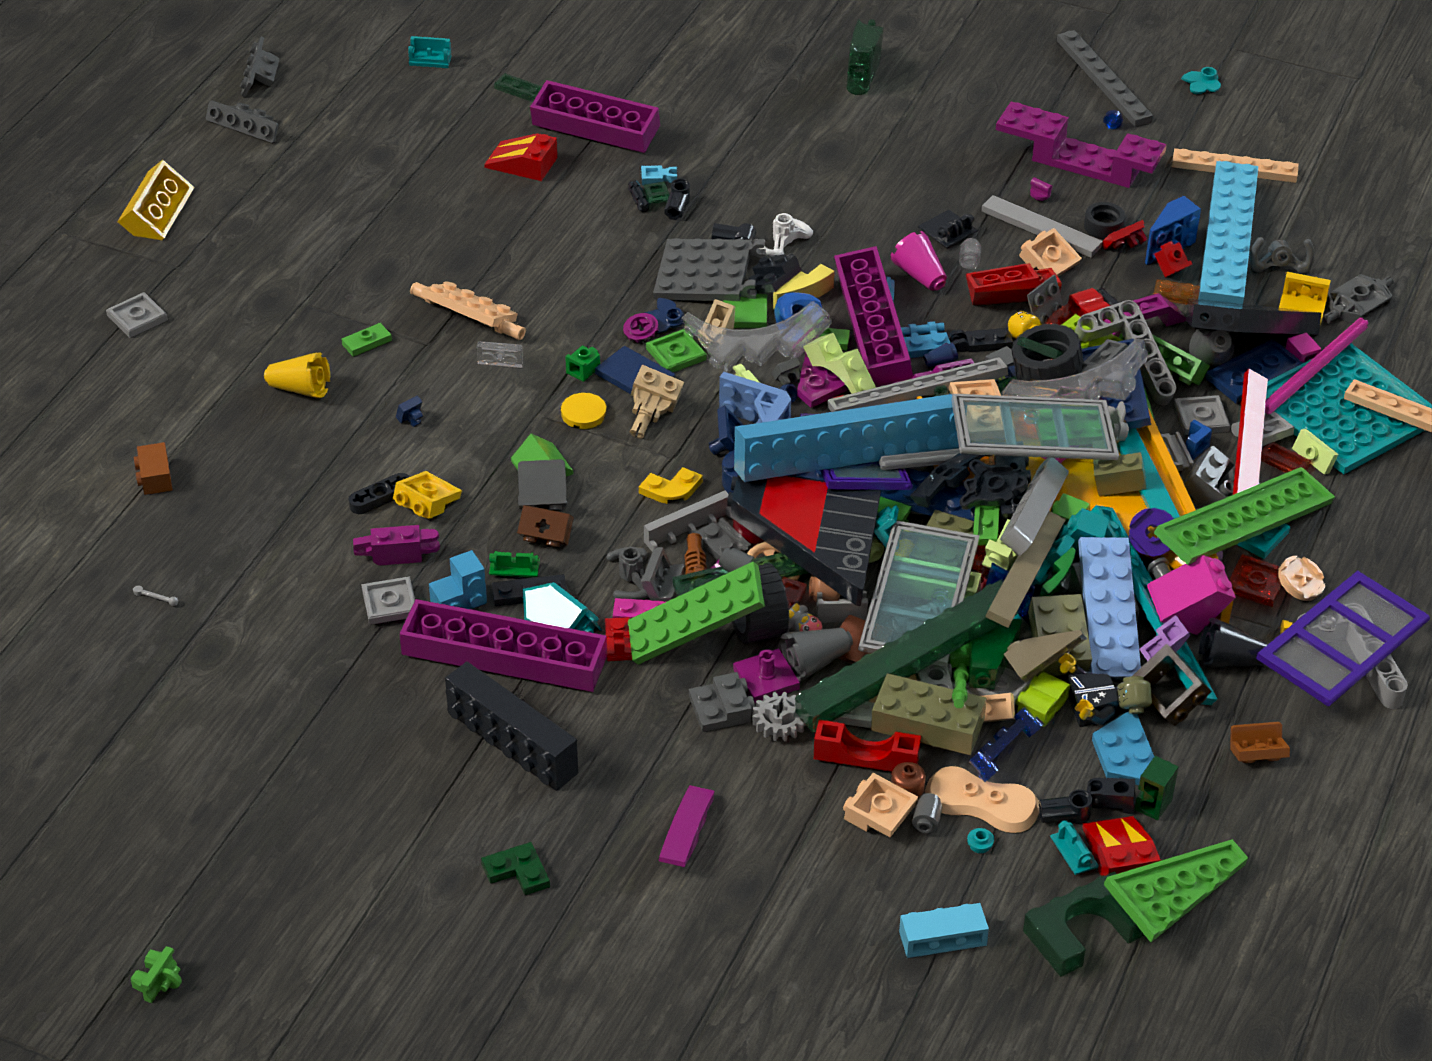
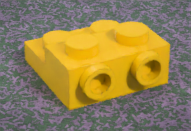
(425, 494)

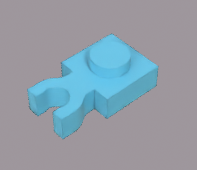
(656, 174)

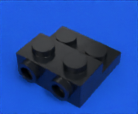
(774, 272)

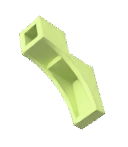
(847, 366)

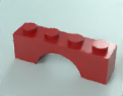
(838, 745)

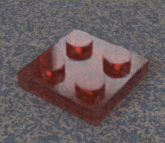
(1256, 580)

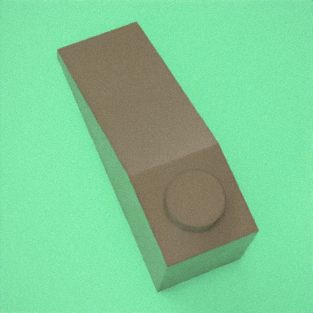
(1038, 653)

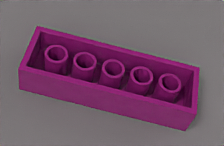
(595, 116)

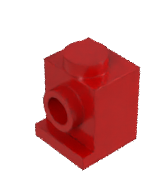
(1172, 258)

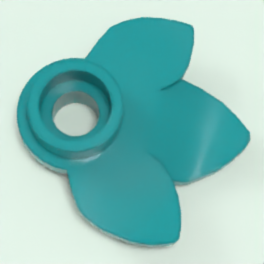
(1203, 80)

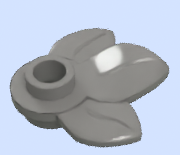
(1119, 427)

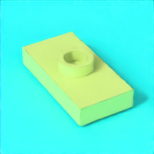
(1314, 449)

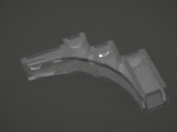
(759, 344)
(1110, 379)

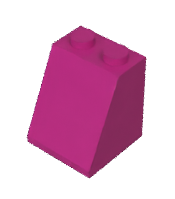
(1192, 593)

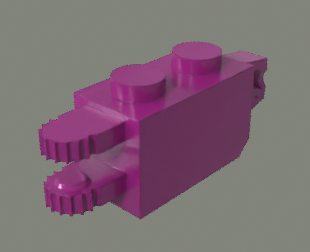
(397, 544)

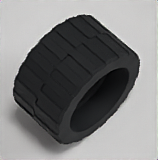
(1030, 364)
(770, 620)

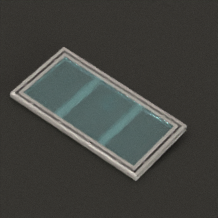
(1034, 427)
(918, 580)

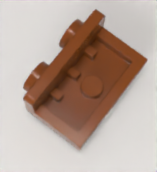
(1258, 742)

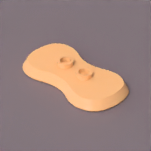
(1003, 806)

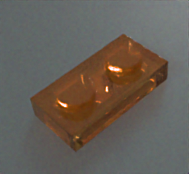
(1176, 291)

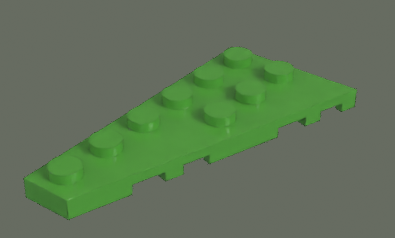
(1168, 889)

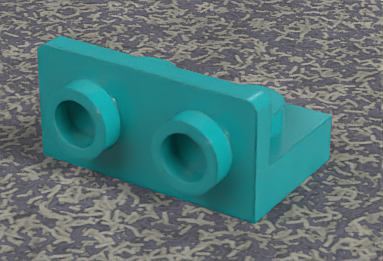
(884, 523)

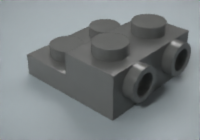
(722, 702)

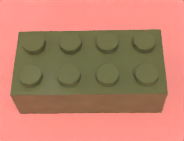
(929, 712)

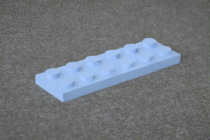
(1109, 606)

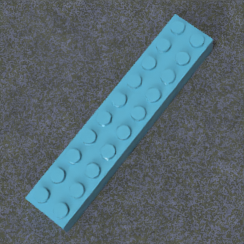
(1228, 233)

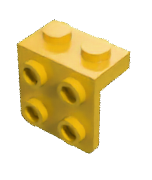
(1304, 293)

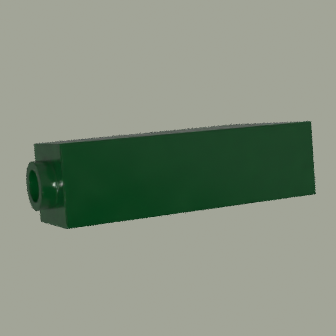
(987, 655)

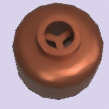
(909, 777)

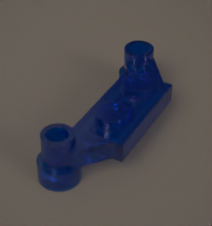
(983, 759)

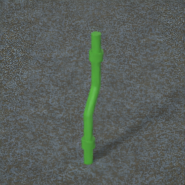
(960, 692)

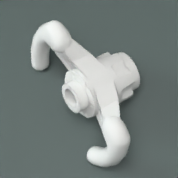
(785, 231)

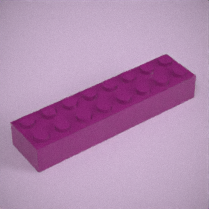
(873, 316)
(504, 645)

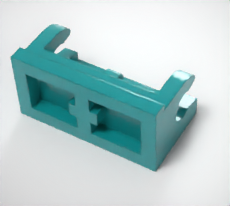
(429, 52)

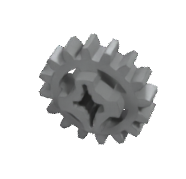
(777, 717)

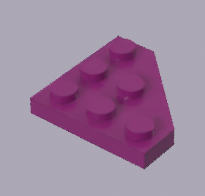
(818, 384)

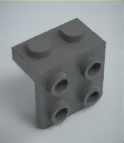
(542, 484)

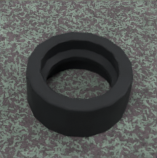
(1103, 210)

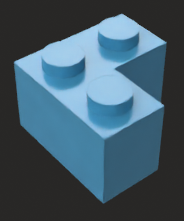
(464, 587)

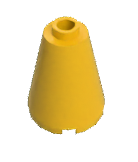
(300, 375)

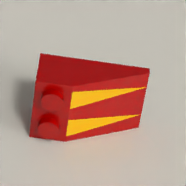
(525, 156)
(1120, 845)

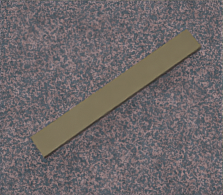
(1024, 572)

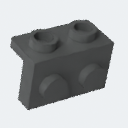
(659, 575)

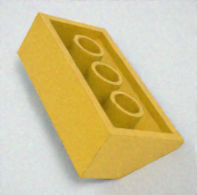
(156, 203)

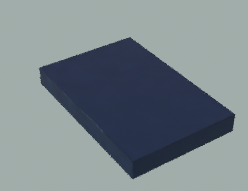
(624, 366)

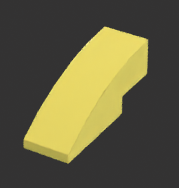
(815, 283)

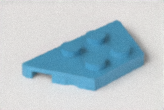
(1123, 748)

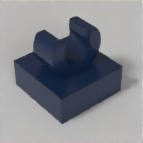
(410, 411)

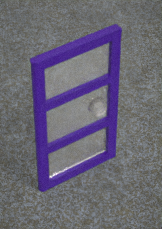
(1342, 638)

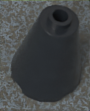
(1229, 646)

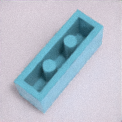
(943, 930)

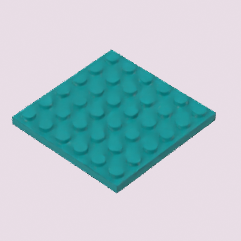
(1346, 427)

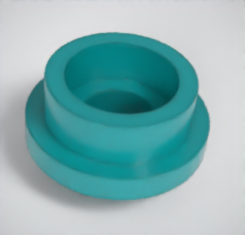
(980, 840)

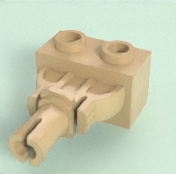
(653, 394)

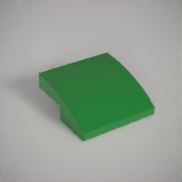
(1060, 572)

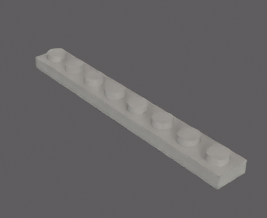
(919, 386)

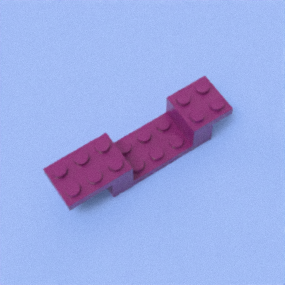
(1056, 150)

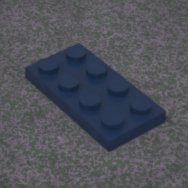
(1266, 359)

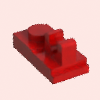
(1128, 233)
(618, 639)

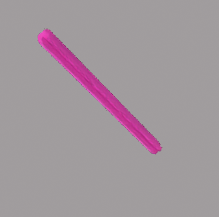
(1315, 365)

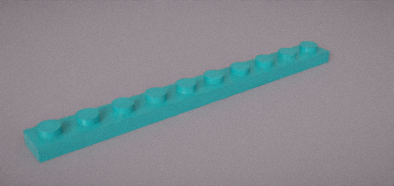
(1140, 581)

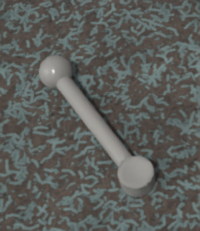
(138, 590)

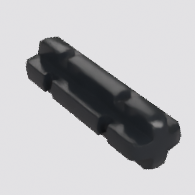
(638, 196)

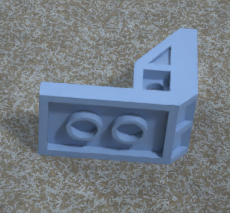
(753, 399)

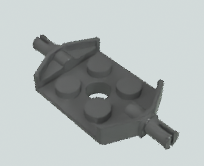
(1357, 298)

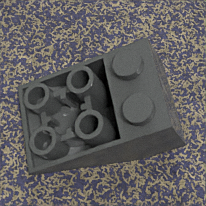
(1211, 477)

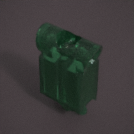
(864, 56)

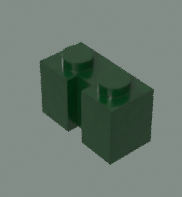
(1156, 788)

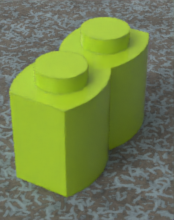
(1044, 697)

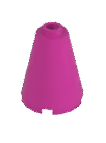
(919, 260)

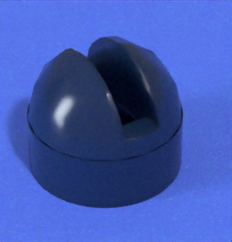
(791, 390)

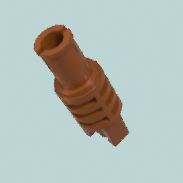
(694, 557)

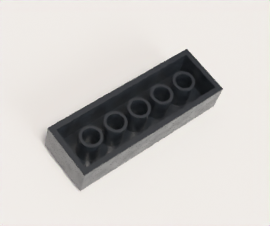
(512, 726)

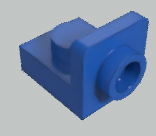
(1198, 438)

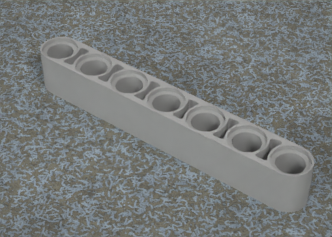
(1034, 506)

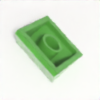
(538, 449)

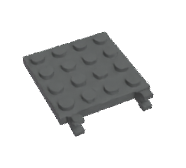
(707, 269)

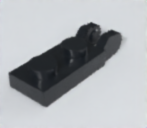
(981, 340)

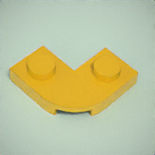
(662, 490)

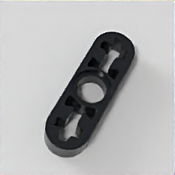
(366, 500)

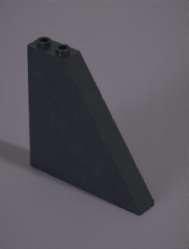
(1251, 318)

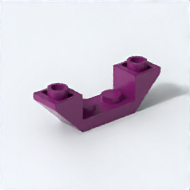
(1156, 306)

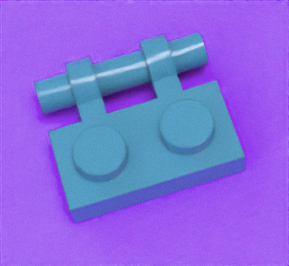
(922, 344)

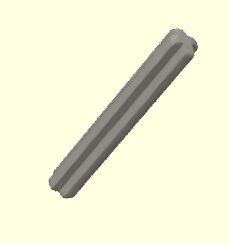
(916, 459)

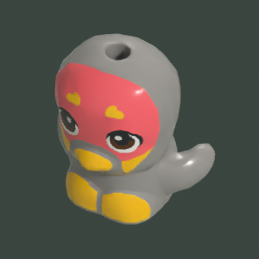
(802, 621)

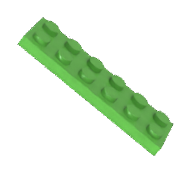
(696, 613)

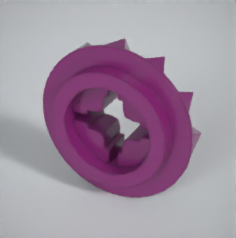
(646, 321)

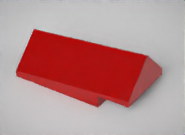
(1006, 284)

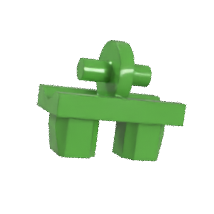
(162, 974)

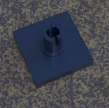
(726, 423)

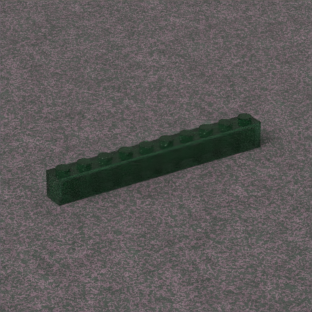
(900, 657)

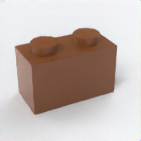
(153, 468)

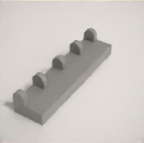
(686, 520)

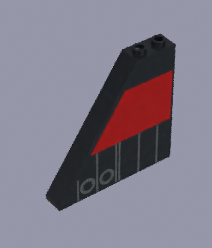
(812, 525)

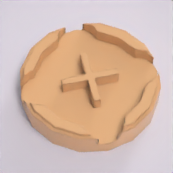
(1301, 578)

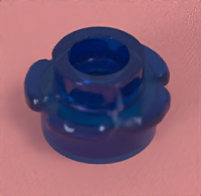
(1113, 119)

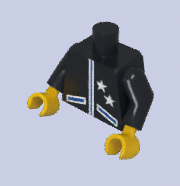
(1090, 694)

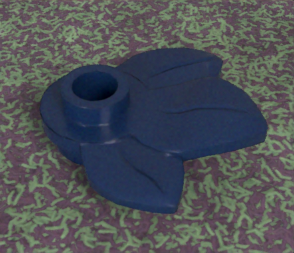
(667, 315)

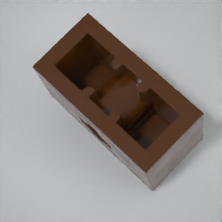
(532, 520)

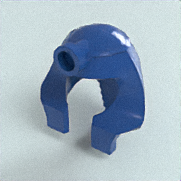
(792, 303)

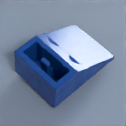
(1176, 224)

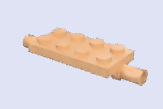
(470, 305)

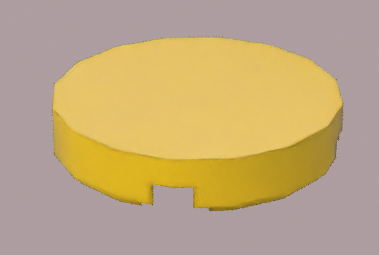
(583, 410)

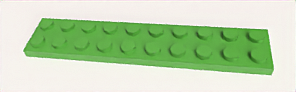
(1243, 515)

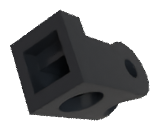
(1113, 793)

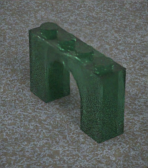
(1053, 938)

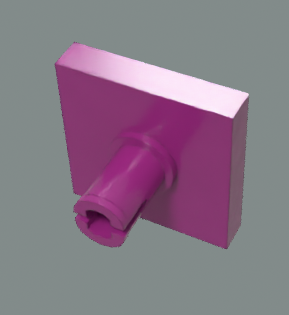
(767, 674)

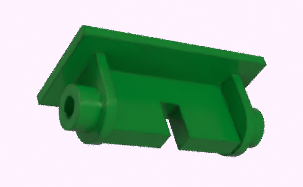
(522, 565)

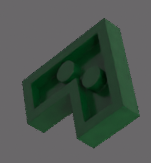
(519, 862)

